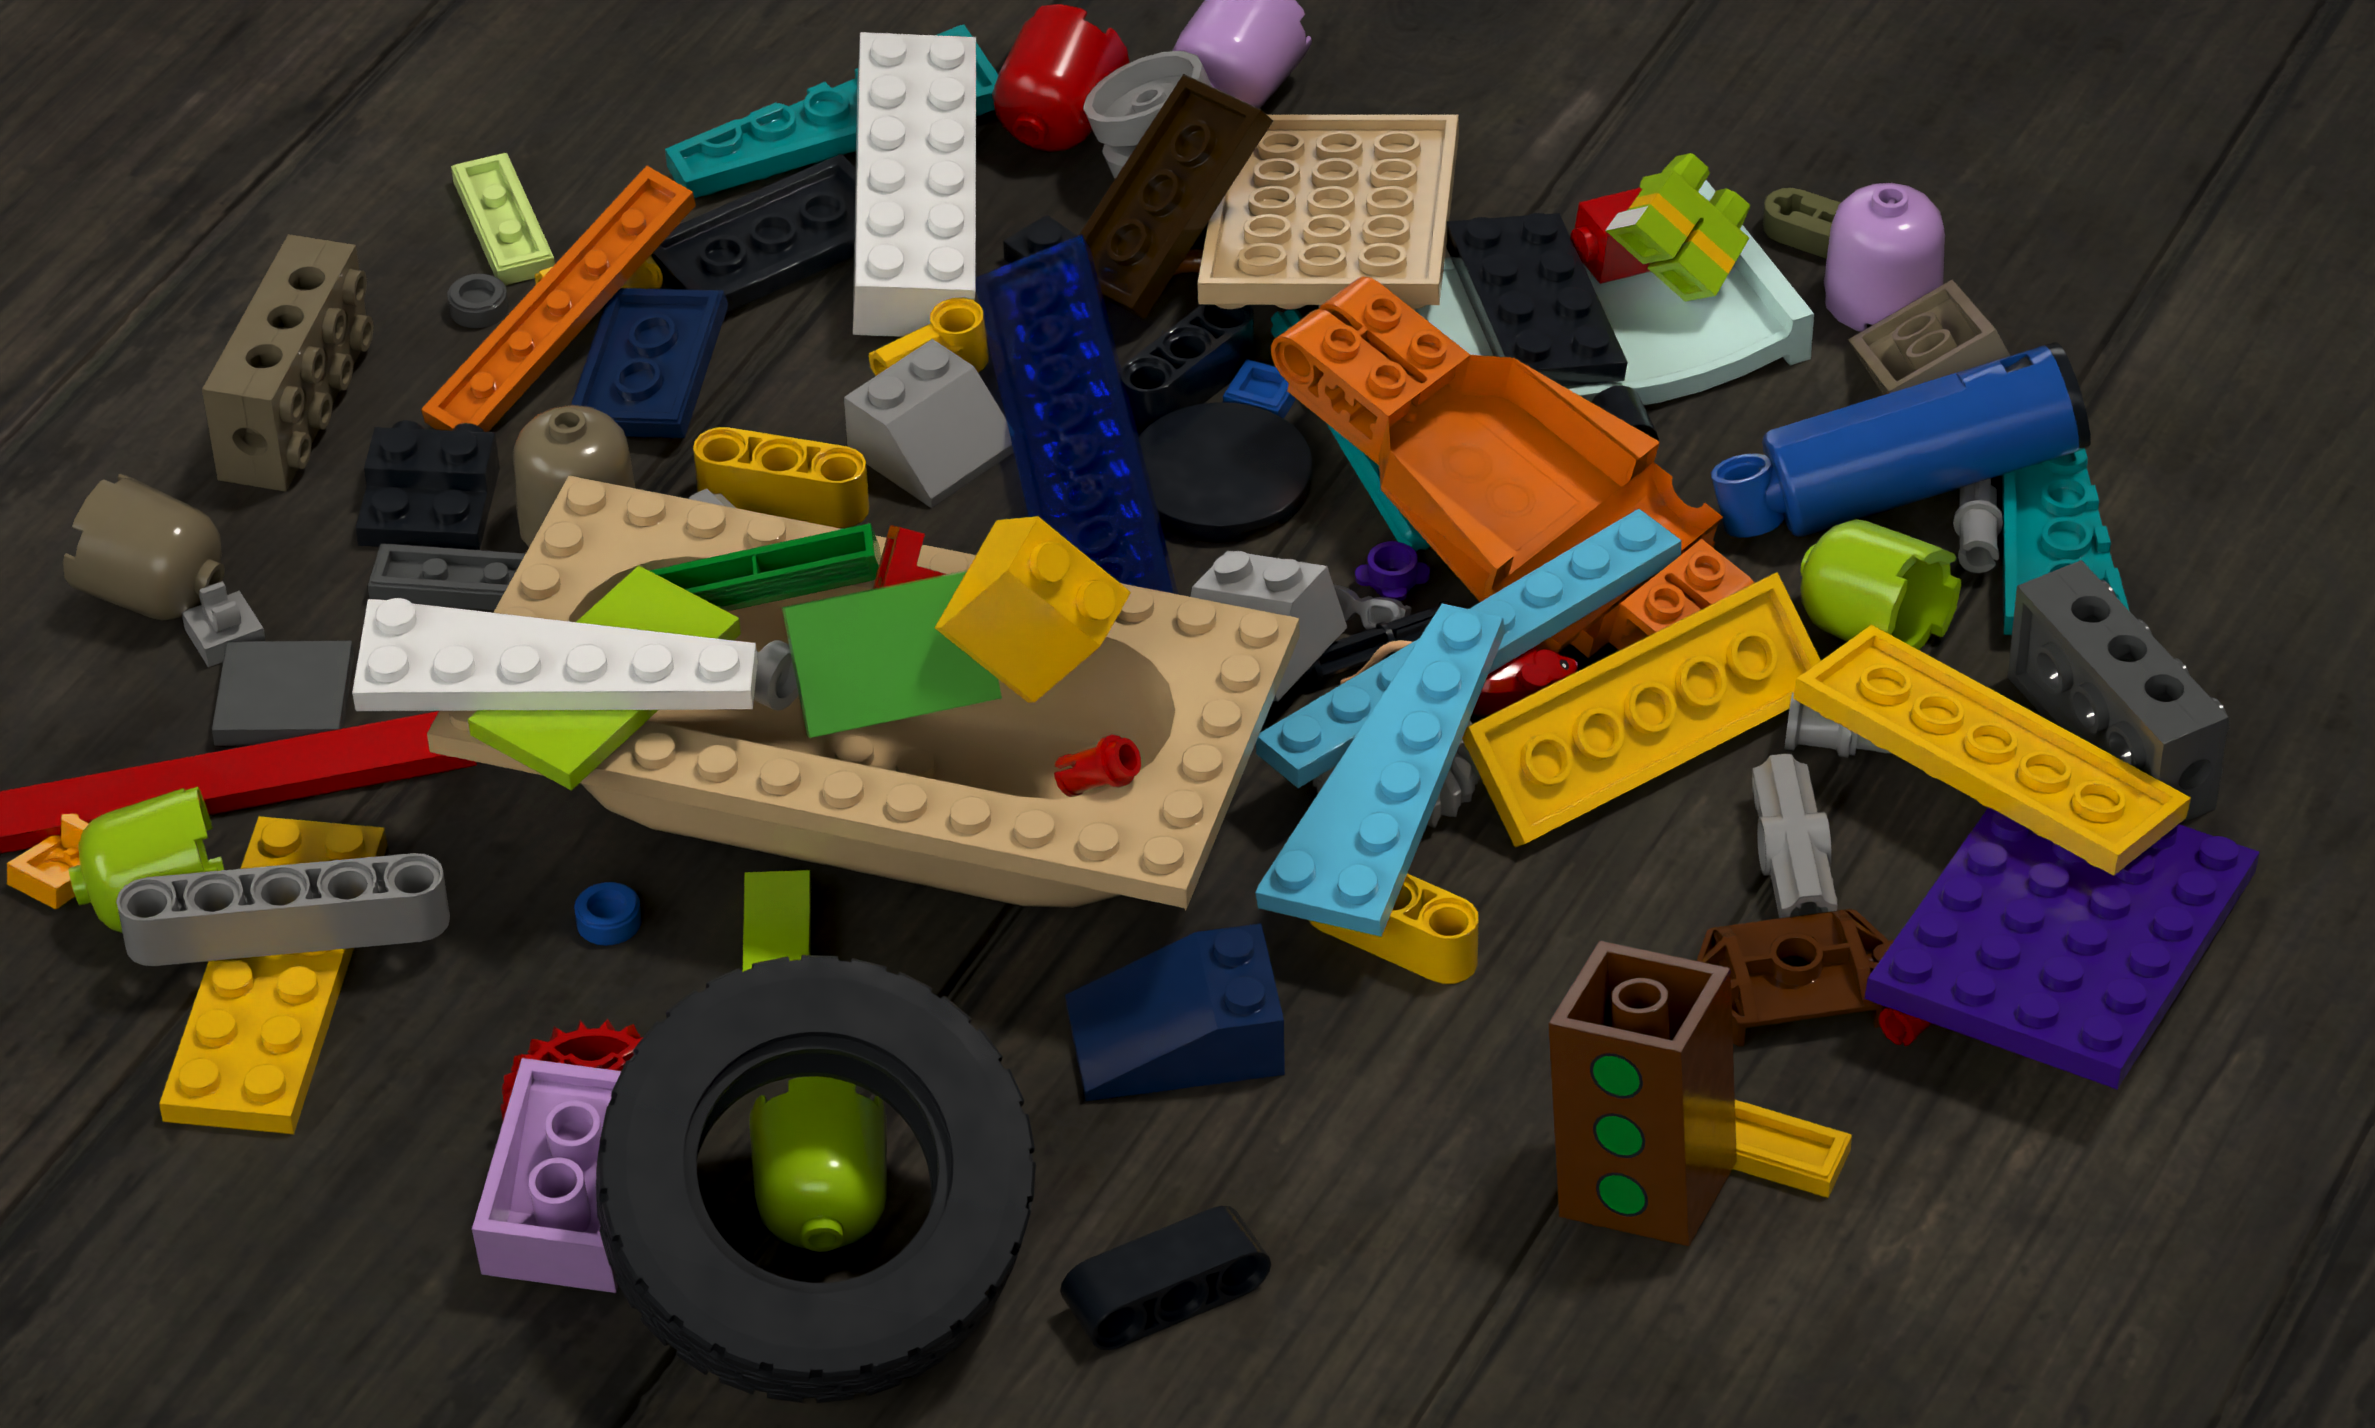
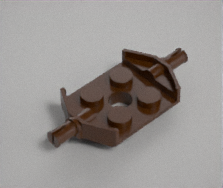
(1766, 991)

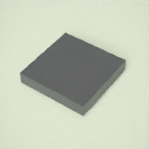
(281, 690)

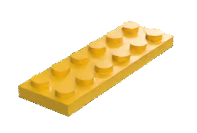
(1641, 710)
(1992, 749)
(264, 1017)

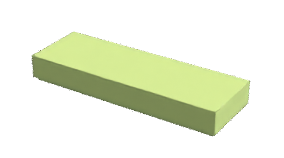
(502, 218)

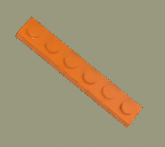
(561, 303)

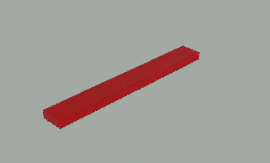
(233, 776)

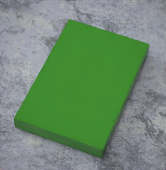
(880, 657)

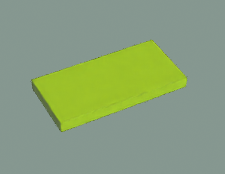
(575, 742)

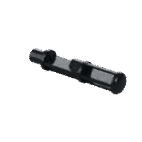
(1360, 647)

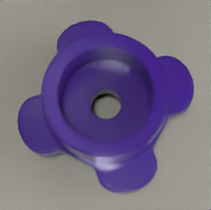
(1392, 570)

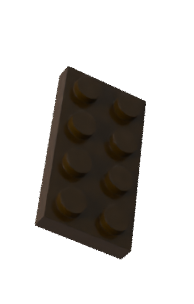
(1169, 191)

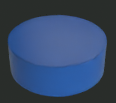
(608, 913)

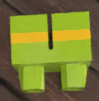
(1681, 232)

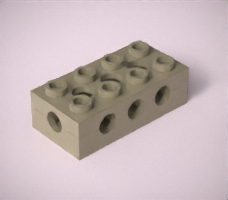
(287, 363)

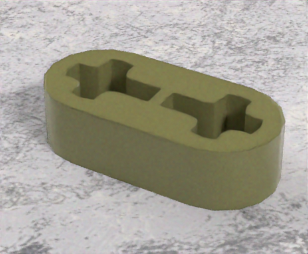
(1799, 219)

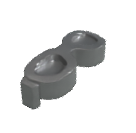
(1370, 609)

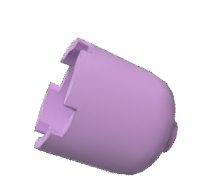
(1247, 45)
(1882, 253)

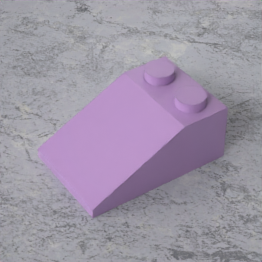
(541, 1184)

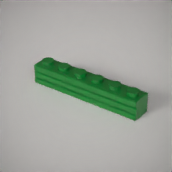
(781, 569)

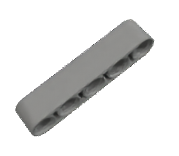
(283, 909)

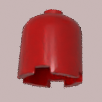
(1051, 74)

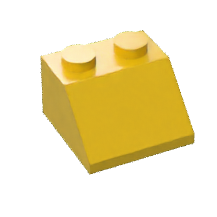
(1031, 606)

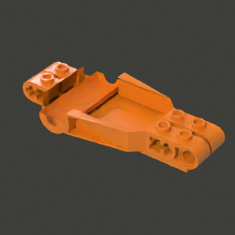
(1497, 460)

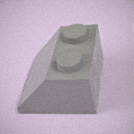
(928, 424)
(1283, 589)

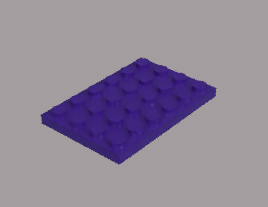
(2056, 952)

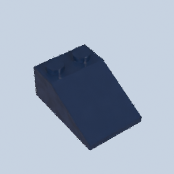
(1181, 1017)

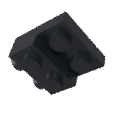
(428, 486)

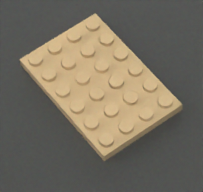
(1334, 205)

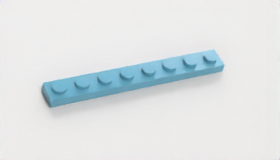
(1532, 611)

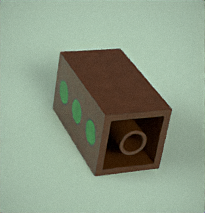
(1643, 1092)

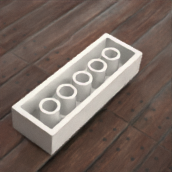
(913, 179)

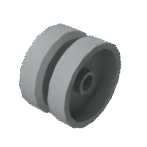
(1131, 97)

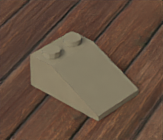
(1928, 340)

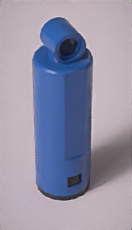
(1906, 446)

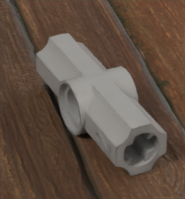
(1793, 837)

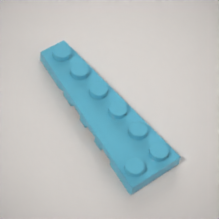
(1373, 809)

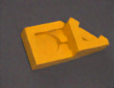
(45, 867)

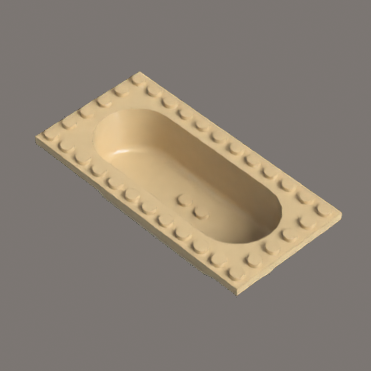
(940, 795)

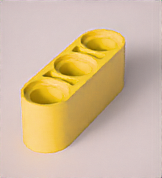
(783, 476)
(1426, 933)

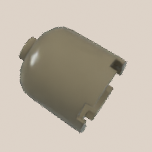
(560, 445)
(143, 550)

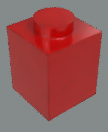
(1598, 249)

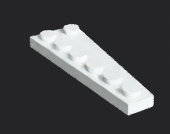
(496, 661)

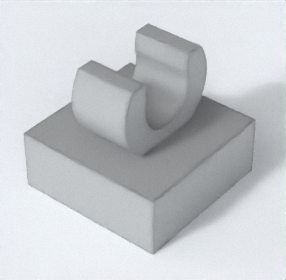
(220, 620)

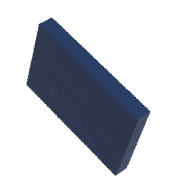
(652, 358)

